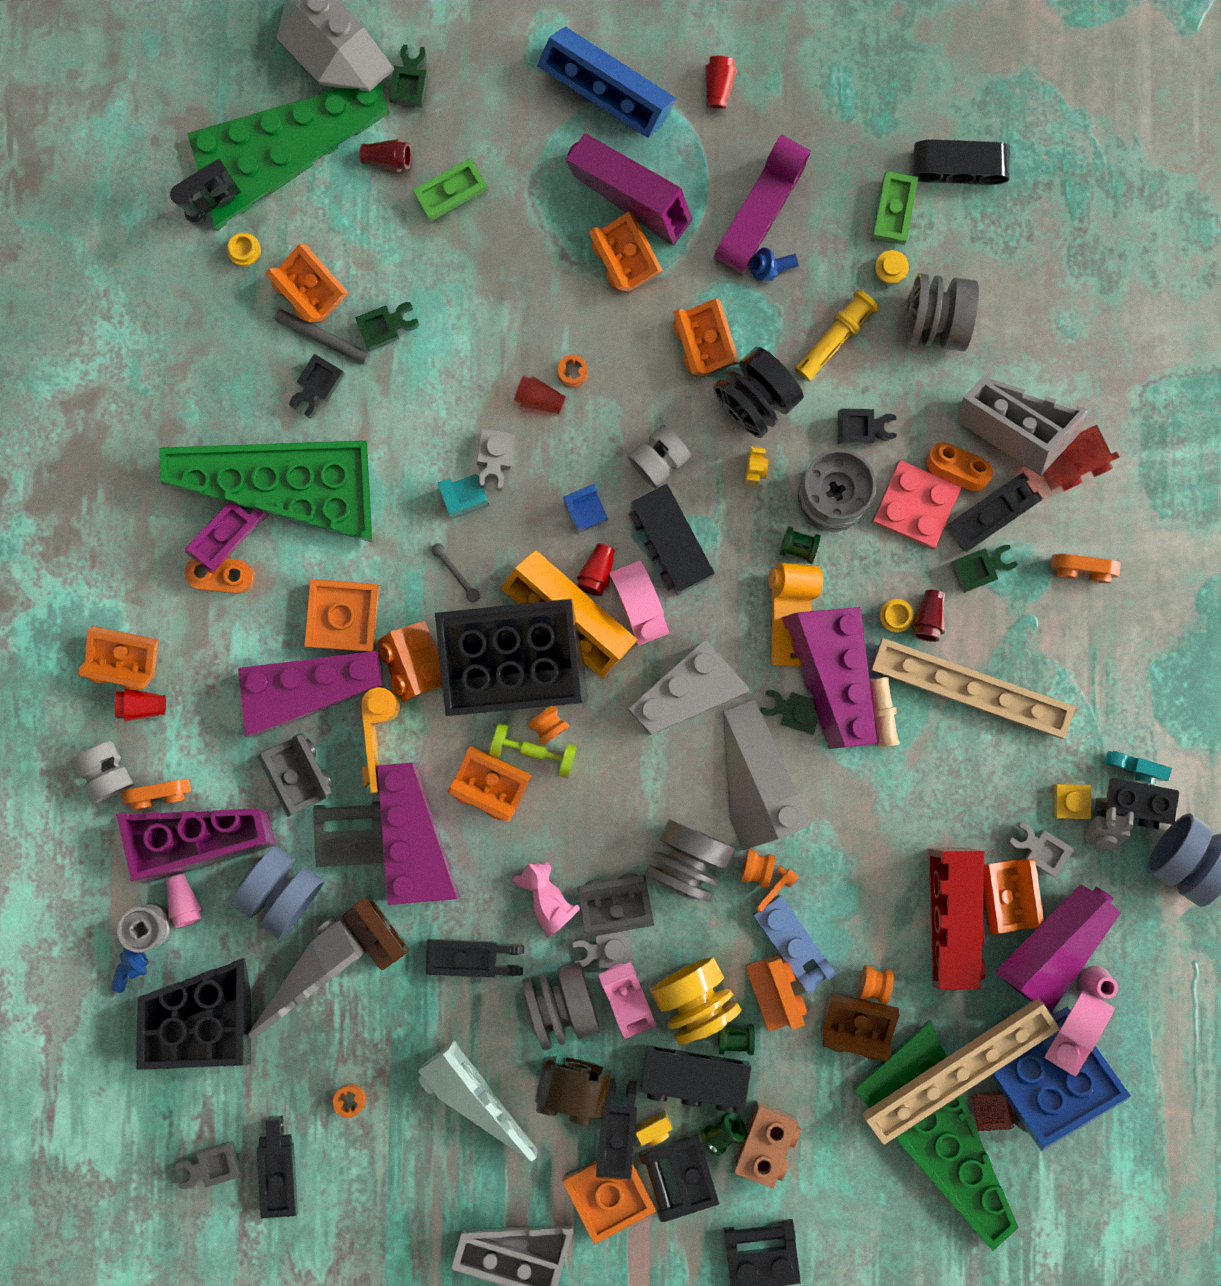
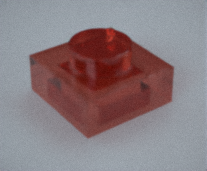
(992, 1111)

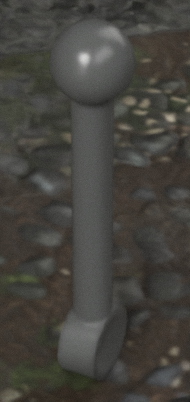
(472, 594)

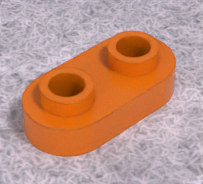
(959, 466)
(1071, 565)
(220, 579)
(141, 797)

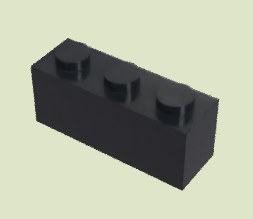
(670, 540)
(695, 1078)

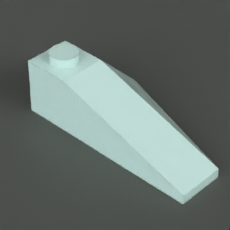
(466, 1091)

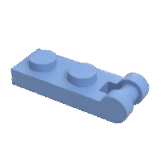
(793, 943)

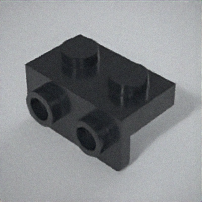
(1148, 802)

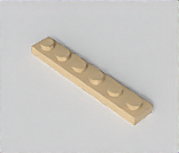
(972, 688)
(961, 1071)

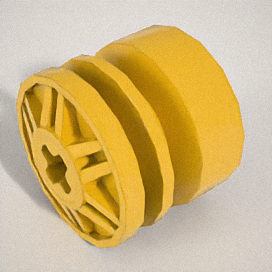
(698, 1006)

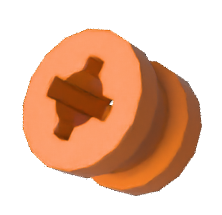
(548, 725)
(757, 868)
(876, 984)

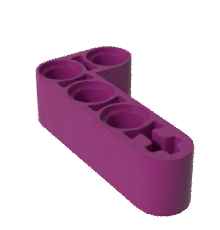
(763, 203)

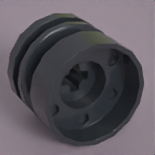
(764, 387)

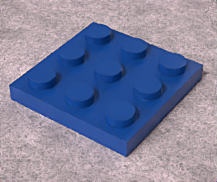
(1051, 1099)

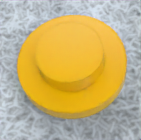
(243, 249)
(891, 267)
(896, 615)

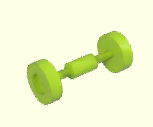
(532, 750)

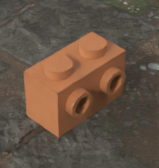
(766, 1145)

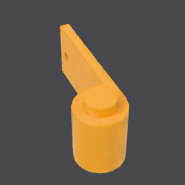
(792, 592)
(378, 707)

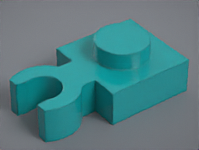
(1145, 770)

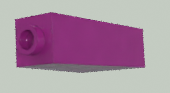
(631, 187)
(1060, 947)

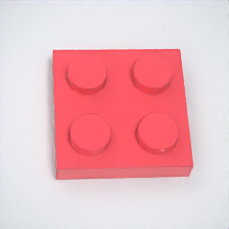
(916, 504)

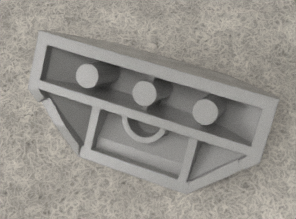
(331, 45)

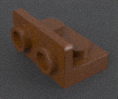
(375, 932)

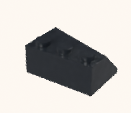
(197, 1021)

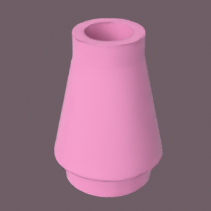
(182, 902)
(1092, 979)

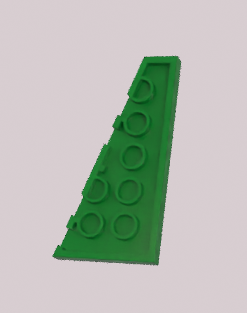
(283, 142)
(295, 481)
(945, 1141)

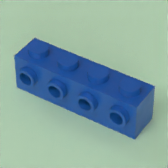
(606, 81)

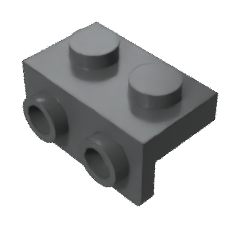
(295, 774)
(615, 905)

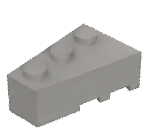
(1020, 424)
(688, 689)
(514, 1254)

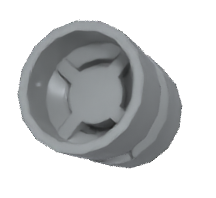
(647, 458)
(102, 772)
(144, 927)

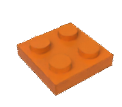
(342, 615)
(606, 1203)

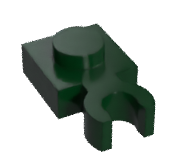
(409, 82)
(380, 326)
(979, 568)
(797, 711)

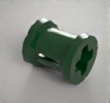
(811, 542)
(736, 1039)
(723, 1134)

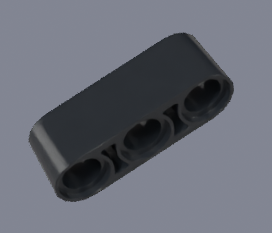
(961, 162)

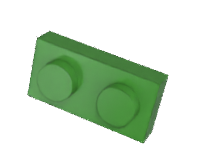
(450, 189)
(895, 208)

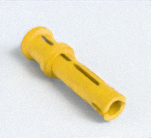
(845, 324)

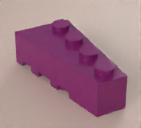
(836, 672)
(296, 689)
(411, 840)
(182, 841)

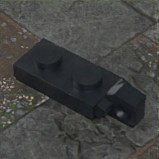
(276, 1171)

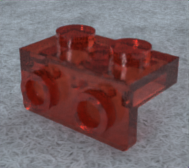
(1083, 455)

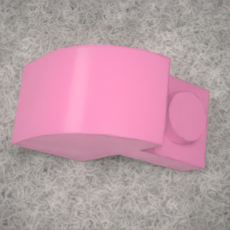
(639, 602)
(627, 999)
(1079, 1033)

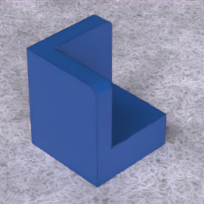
(585, 508)

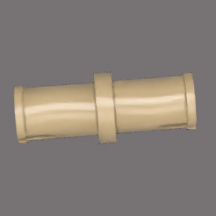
(883, 712)

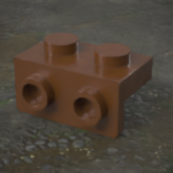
(859, 1027)

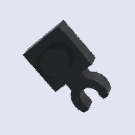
(318, 380)
(860, 427)

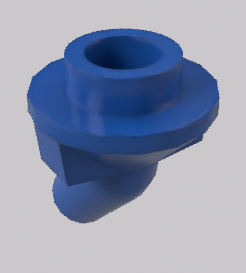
(765, 266)
(131, 965)

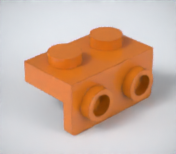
(625, 253)
(307, 285)
(705, 338)
(119, 658)
(411, 660)
(489, 784)
(1012, 895)
(774, 993)

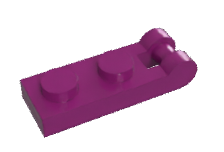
(223, 535)

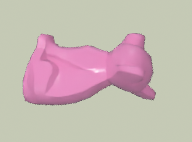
(549, 904)

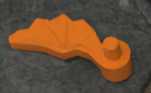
(788, 878)

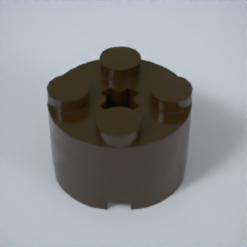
(572, 1089)

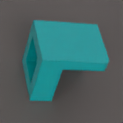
(463, 496)

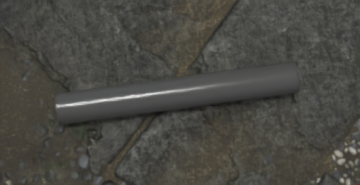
(322, 336)

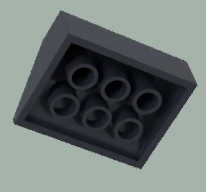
(510, 657)

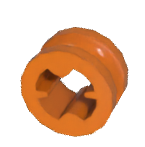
(562, 370)
(338, 1102)

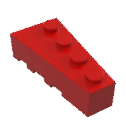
(956, 917)

